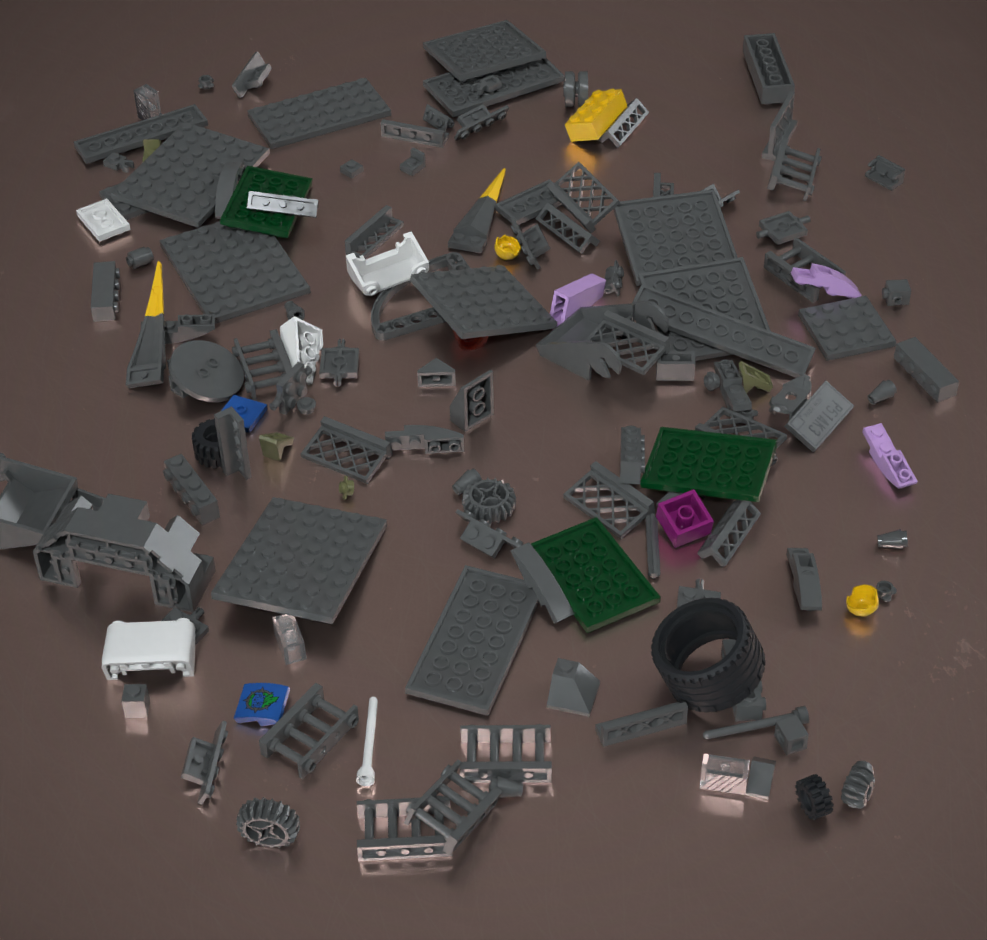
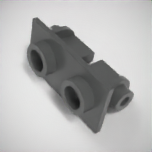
(437, 118)
(614, 279)

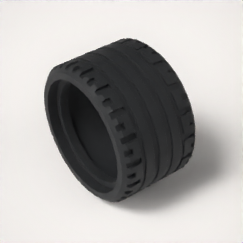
(723, 682)

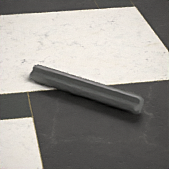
(652, 540)

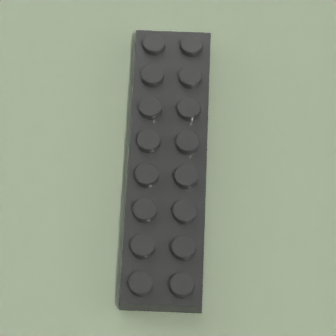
(132, 135)

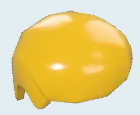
(507, 247)
(863, 600)

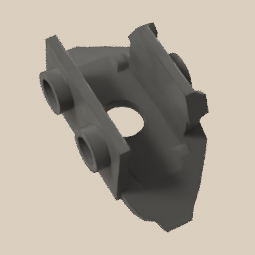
(798, 387)

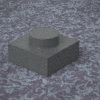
(351, 168)

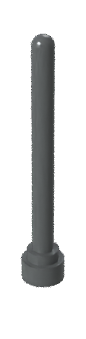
(801, 712)

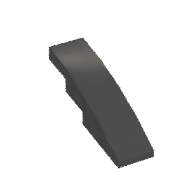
(542, 581)

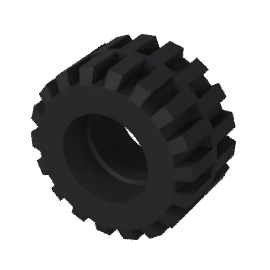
(206, 444)

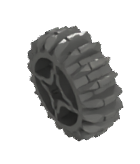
(489, 500)
(268, 823)

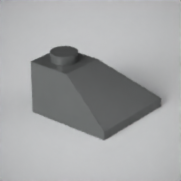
(572, 688)

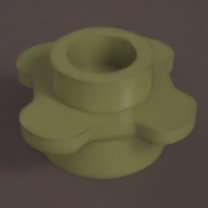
(346, 487)

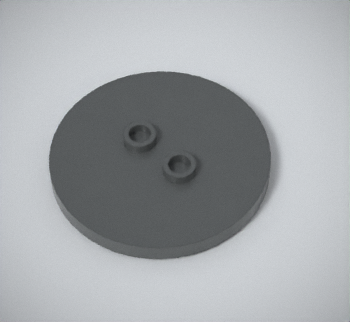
(206, 371)

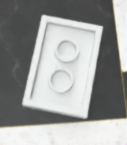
(103, 220)

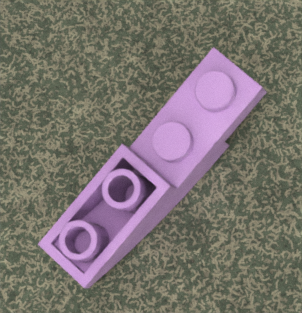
(830, 279)
(887, 458)

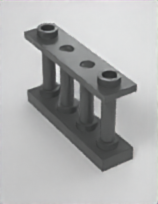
(779, 168)
(780, 268)
(277, 354)
(299, 714)
(517, 770)
(464, 825)
(394, 847)

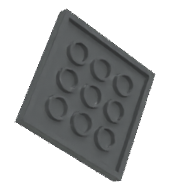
(846, 328)

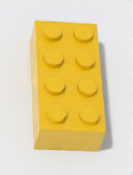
(596, 115)

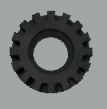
(814, 797)

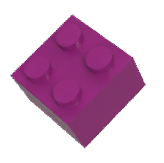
(684, 518)

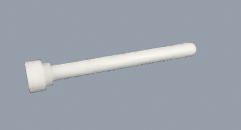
(366, 774)

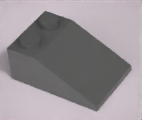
(473, 402)

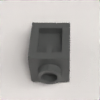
(414, 163)

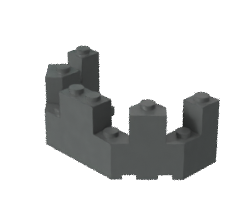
(126, 541)

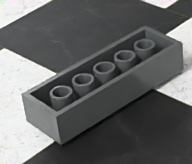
(767, 68)

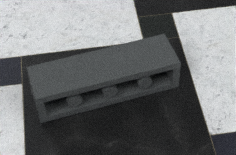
(105, 291)
(926, 369)

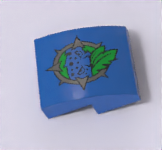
(262, 703)

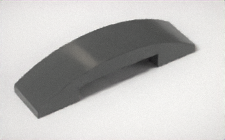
(226, 185)

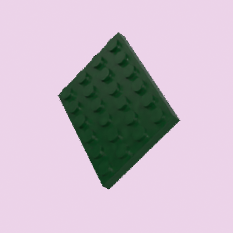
(270, 182)
(709, 464)
(595, 574)

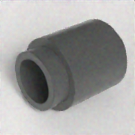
(139, 257)

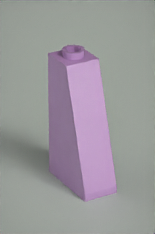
(574, 295)

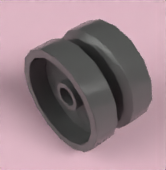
(575, 88)

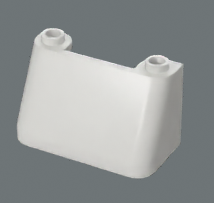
(389, 267)
(149, 647)

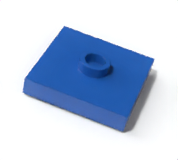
(249, 410)

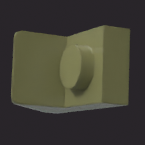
(150, 146)
(754, 377)
(273, 444)

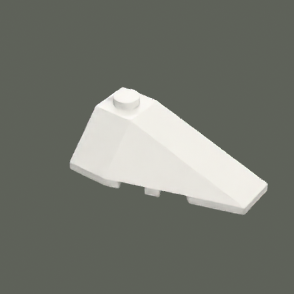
(302, 343)

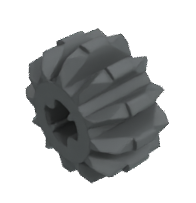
(858, 788)

